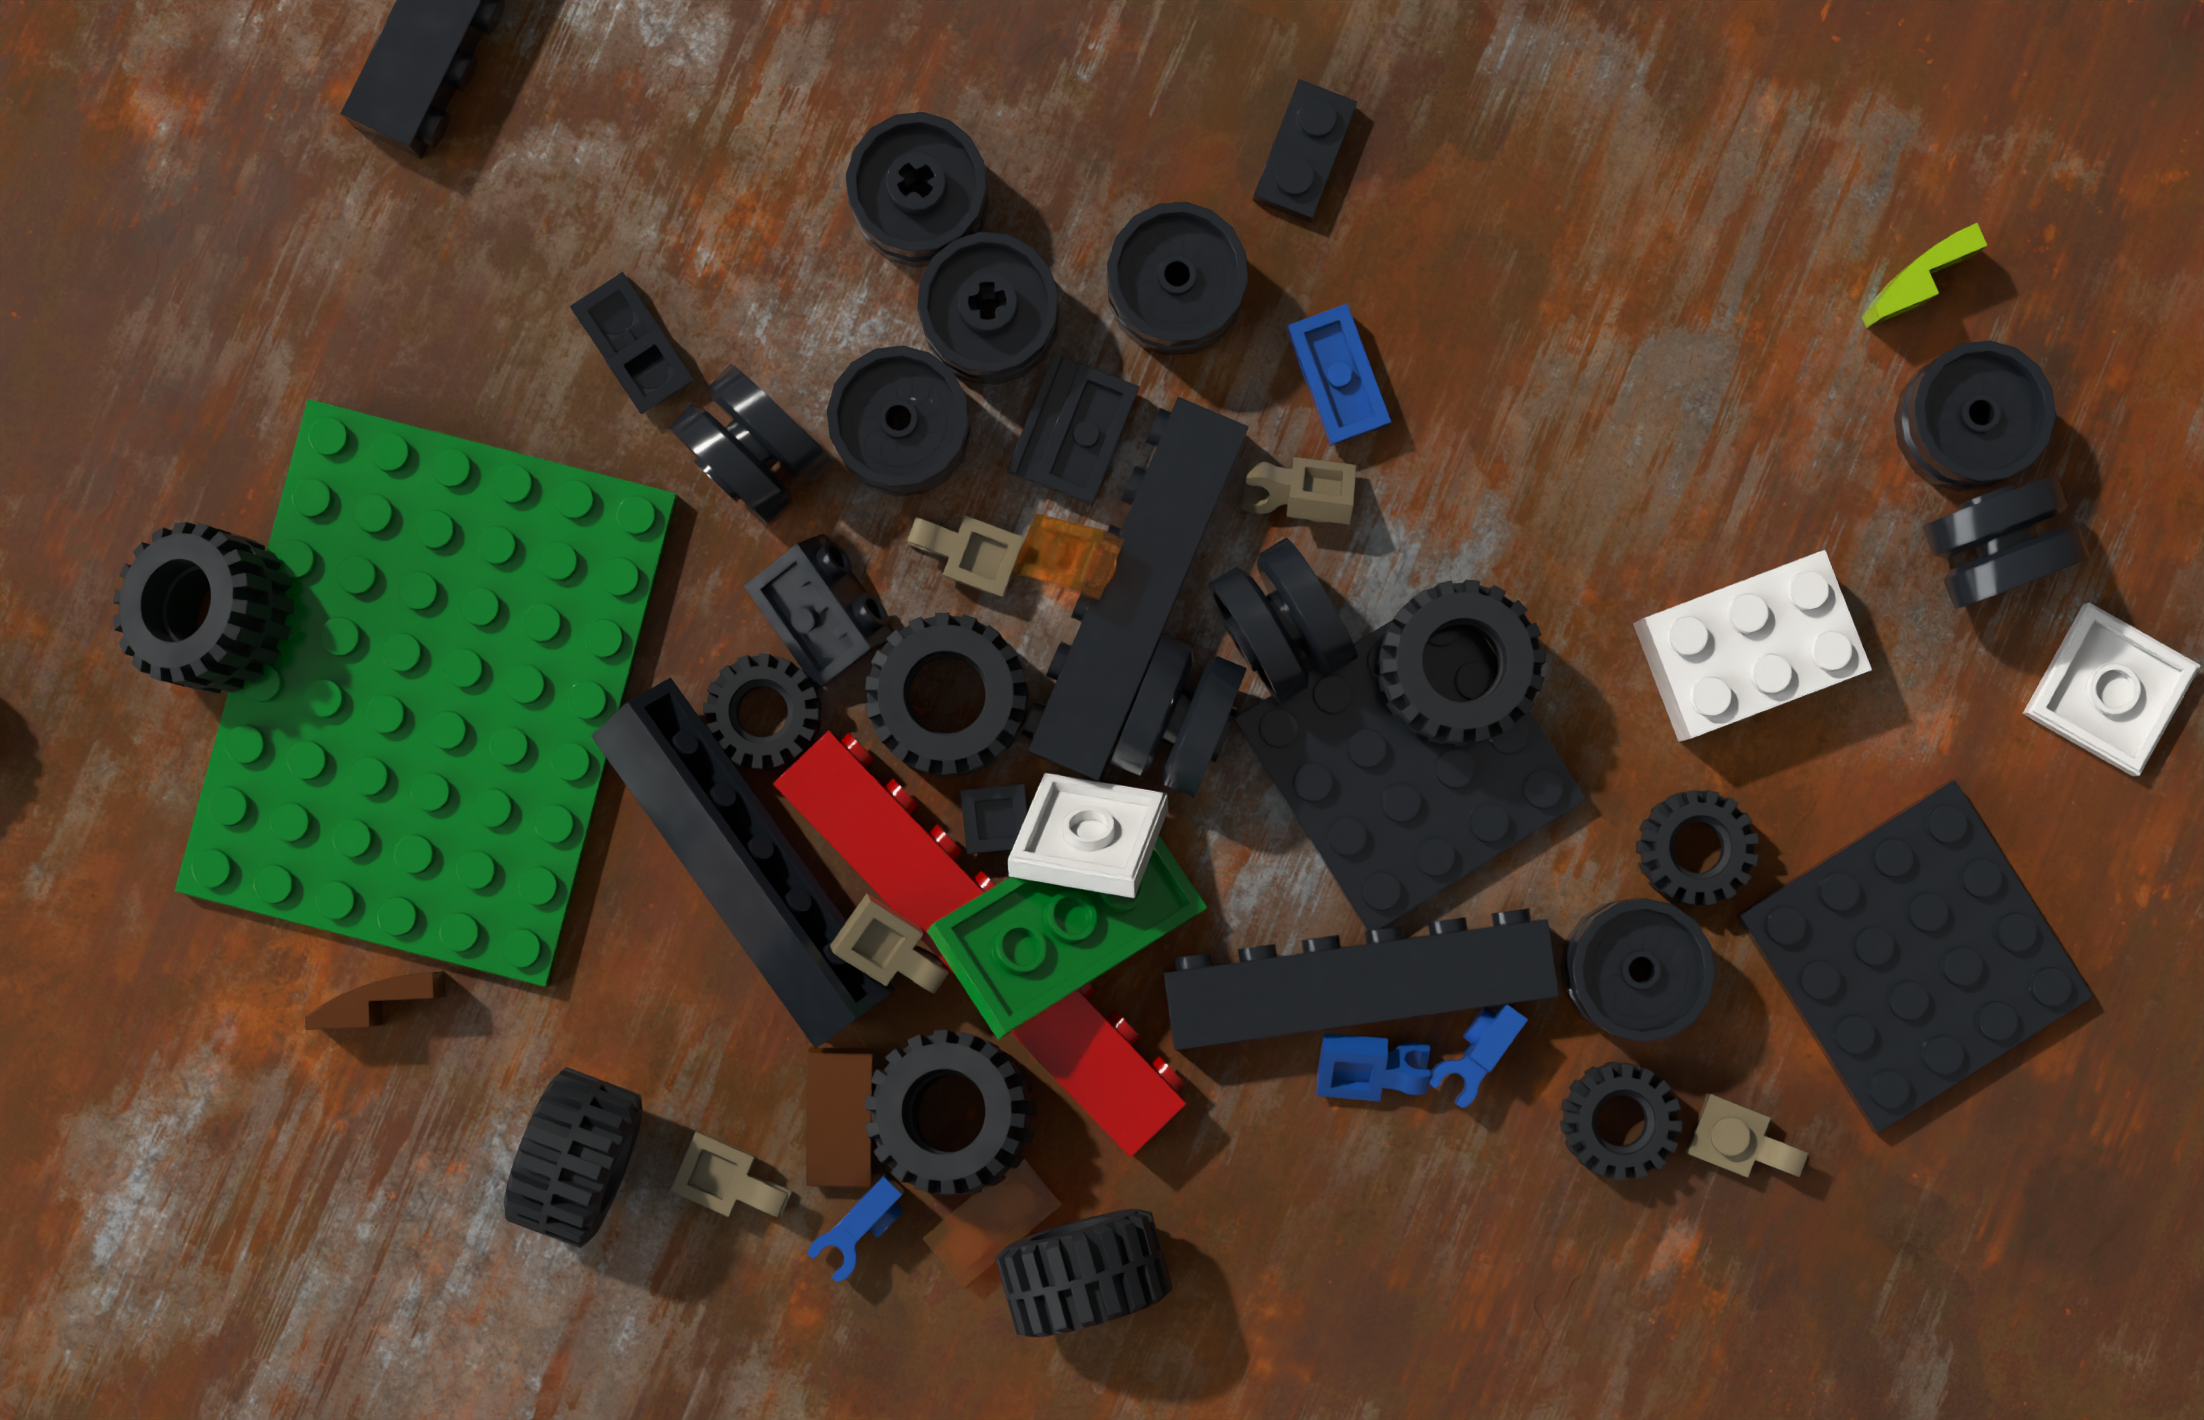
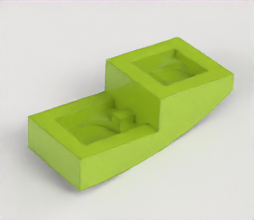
(1915, 284)

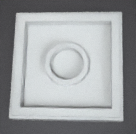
(2111, 689)
(1088, 835)

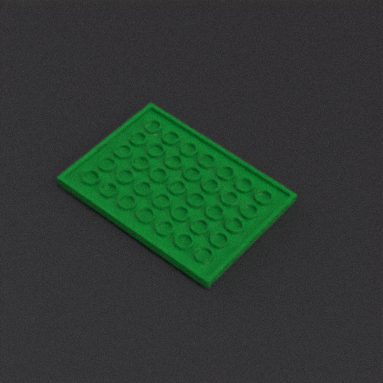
(436, 705)

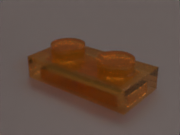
(1068, 556)
(990, 1221)

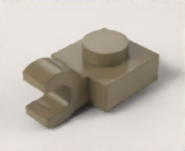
(1311, 489)
(976, 555)
(885, 942)
(1736, 1138)
(721, 1175)

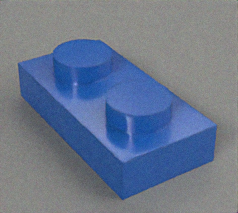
(1338, 375)

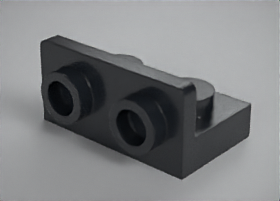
(820, 609)

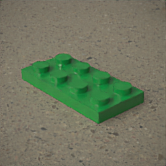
(1043, 941)

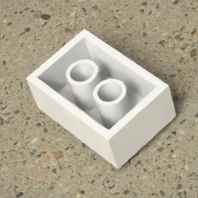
(1752, 646)

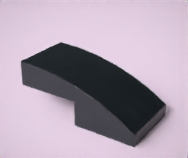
(631, 342)

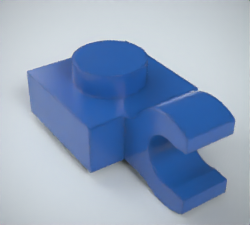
(1489, 1038)
(1363, 1066)
(872, 1213)

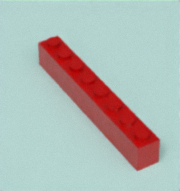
(924, 883)

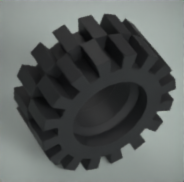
(754, 673)
(1735, 839)
(1659, 1126)

